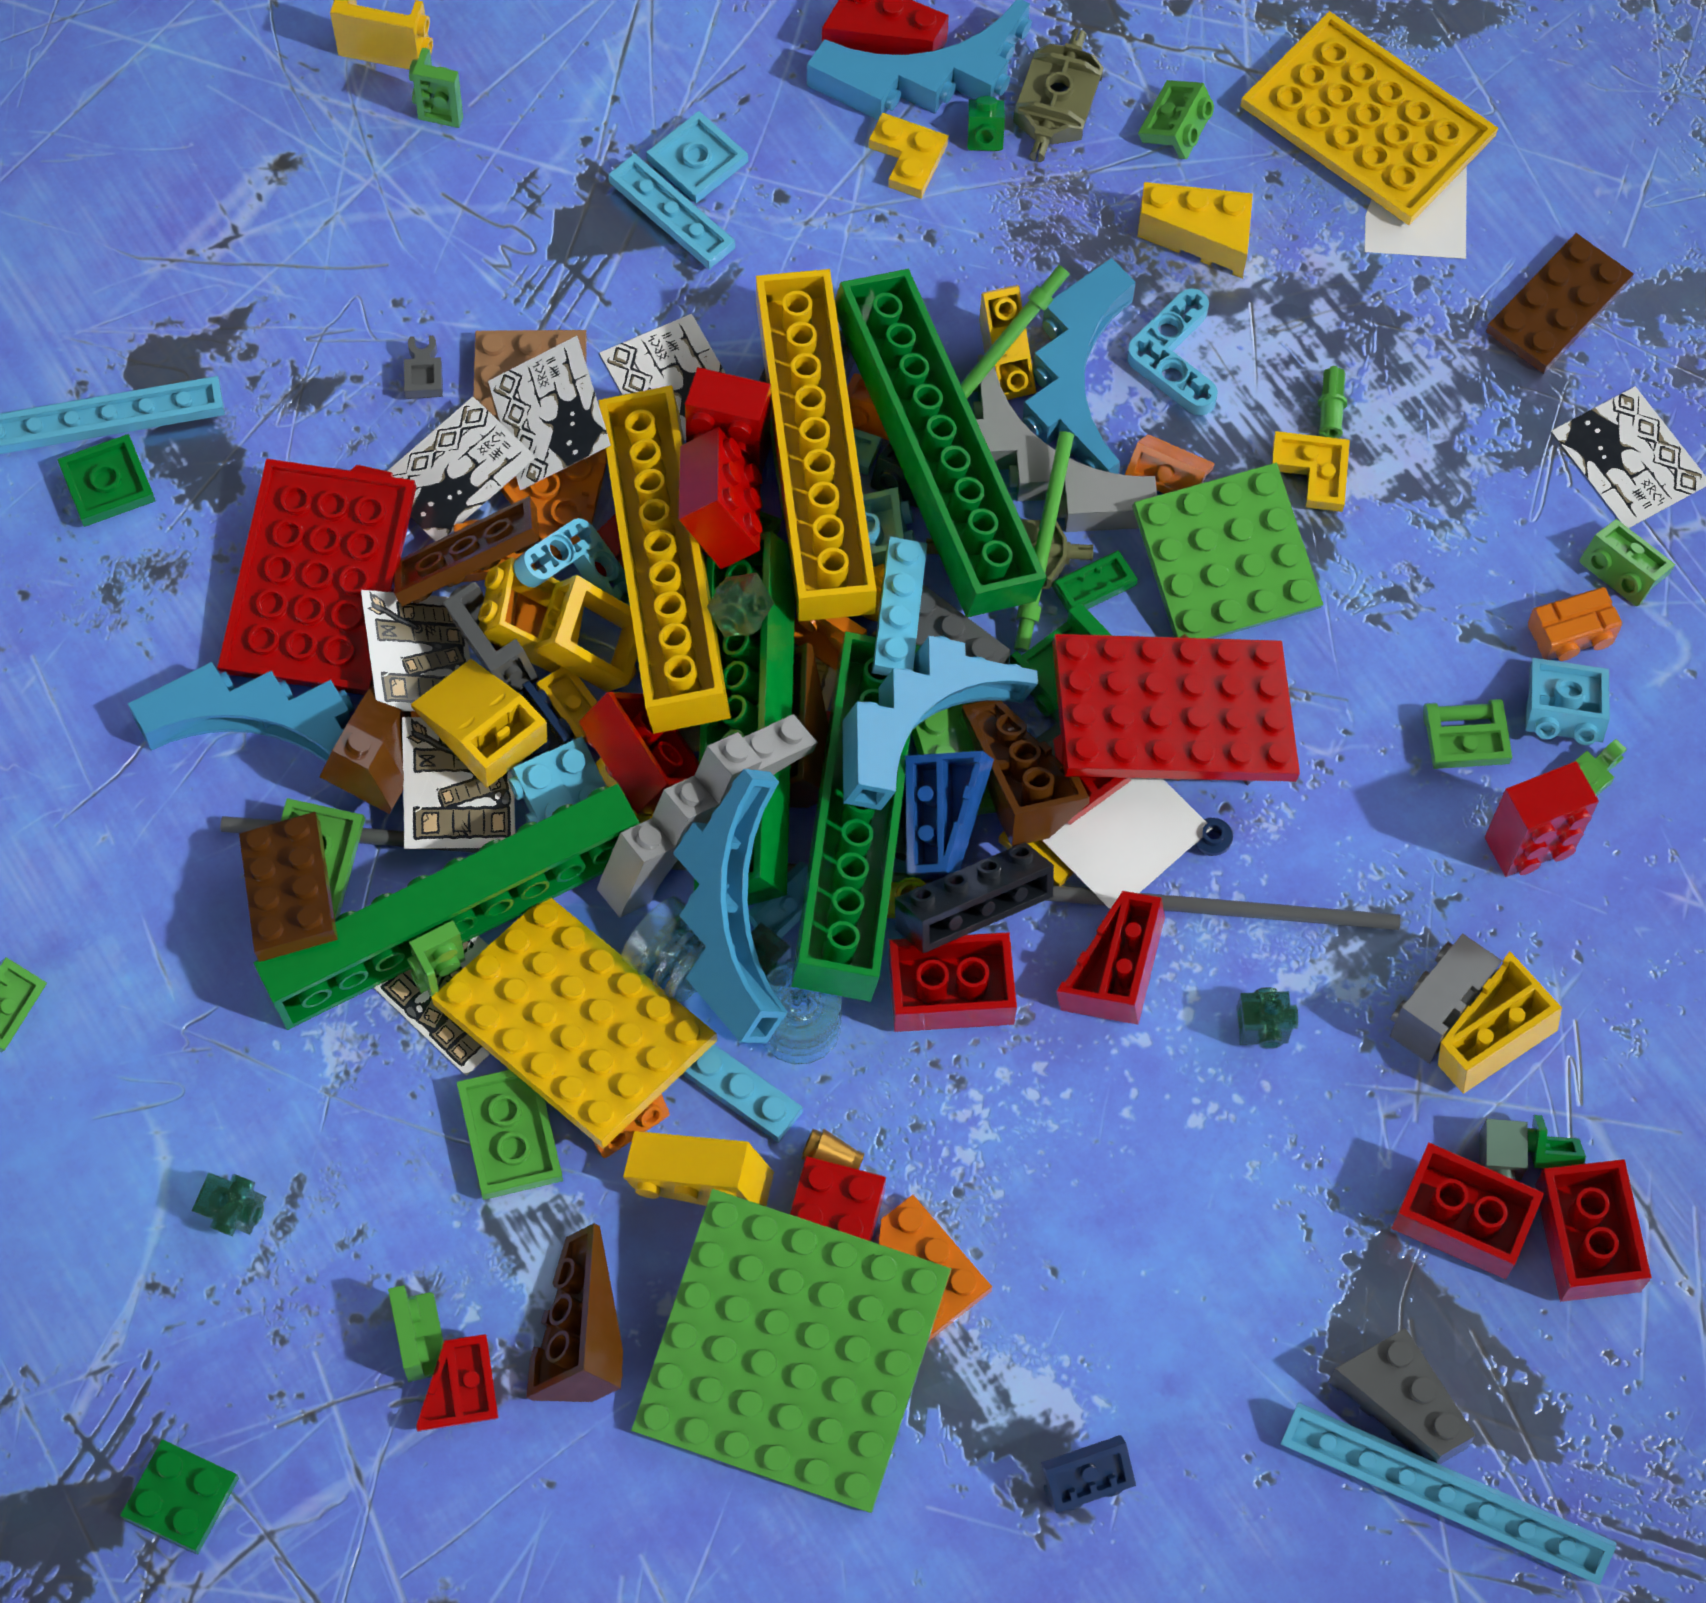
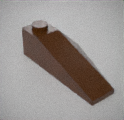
(1025, 778)

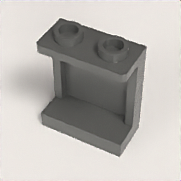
(507, 663)

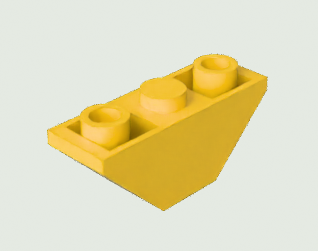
(1015, 366)

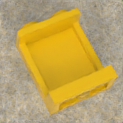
(380, 34)

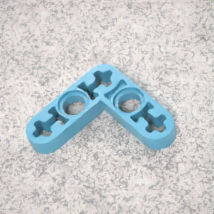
(1162, 348)
(583, 555)

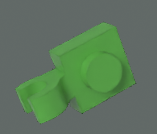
(1598, 768)

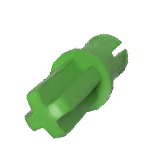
(1332, 402)

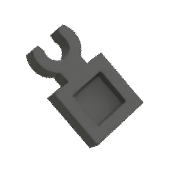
(423, 371)

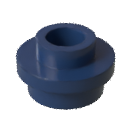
(1218, 846)

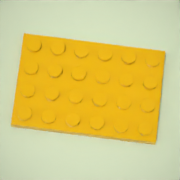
(1369, 117)
(574, 1020)

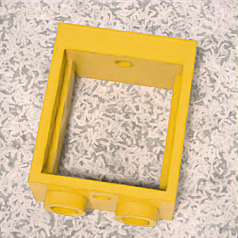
(494, 609)
(559, 626)

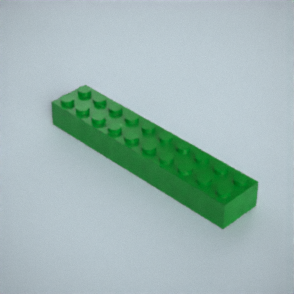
(938, 443)
(759, 694)
(849, 854)
(471, 891)

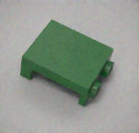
(1041, 658)

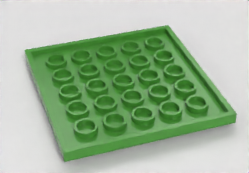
(791, 1350)

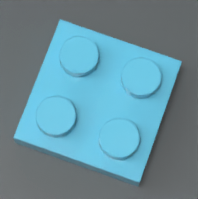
(697, 157)

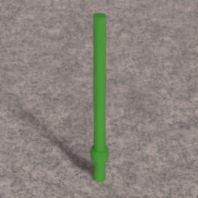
(1039, 300)
(1029, 613)

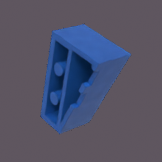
(942, 809)

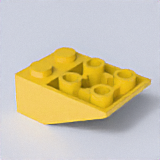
(482, 721)

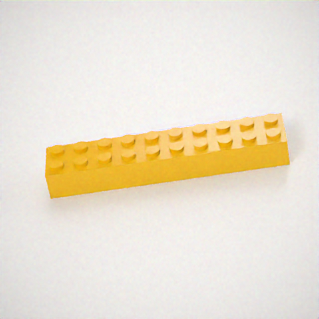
(815, 446)
(662, 564)

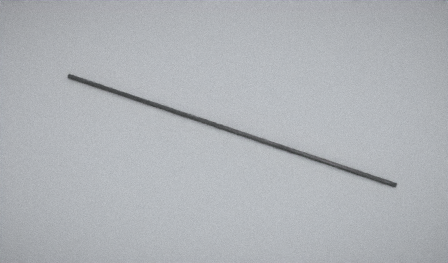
(1060, 893)

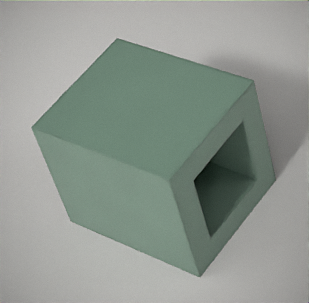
(1504, 1147)

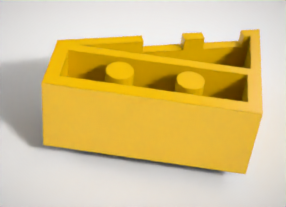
(1199, 222)
(1499, 1026)
(693, 1166)

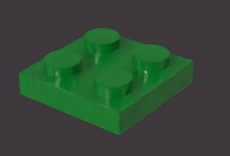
(106, 480)
(179, 1496)

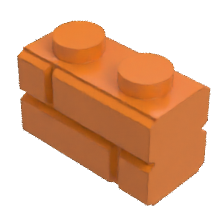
(1575, 624)

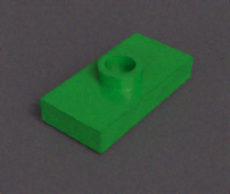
(1095, 582)

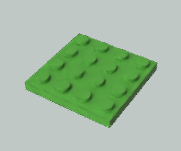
(1227, 554)

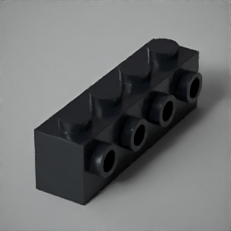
(974, 897)

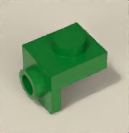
(986, 124)
(1552, 1151)

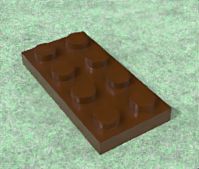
(1559, 303)
(466, 551)
(287, 887)

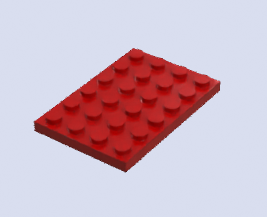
(302, 573)
(1174, 708)

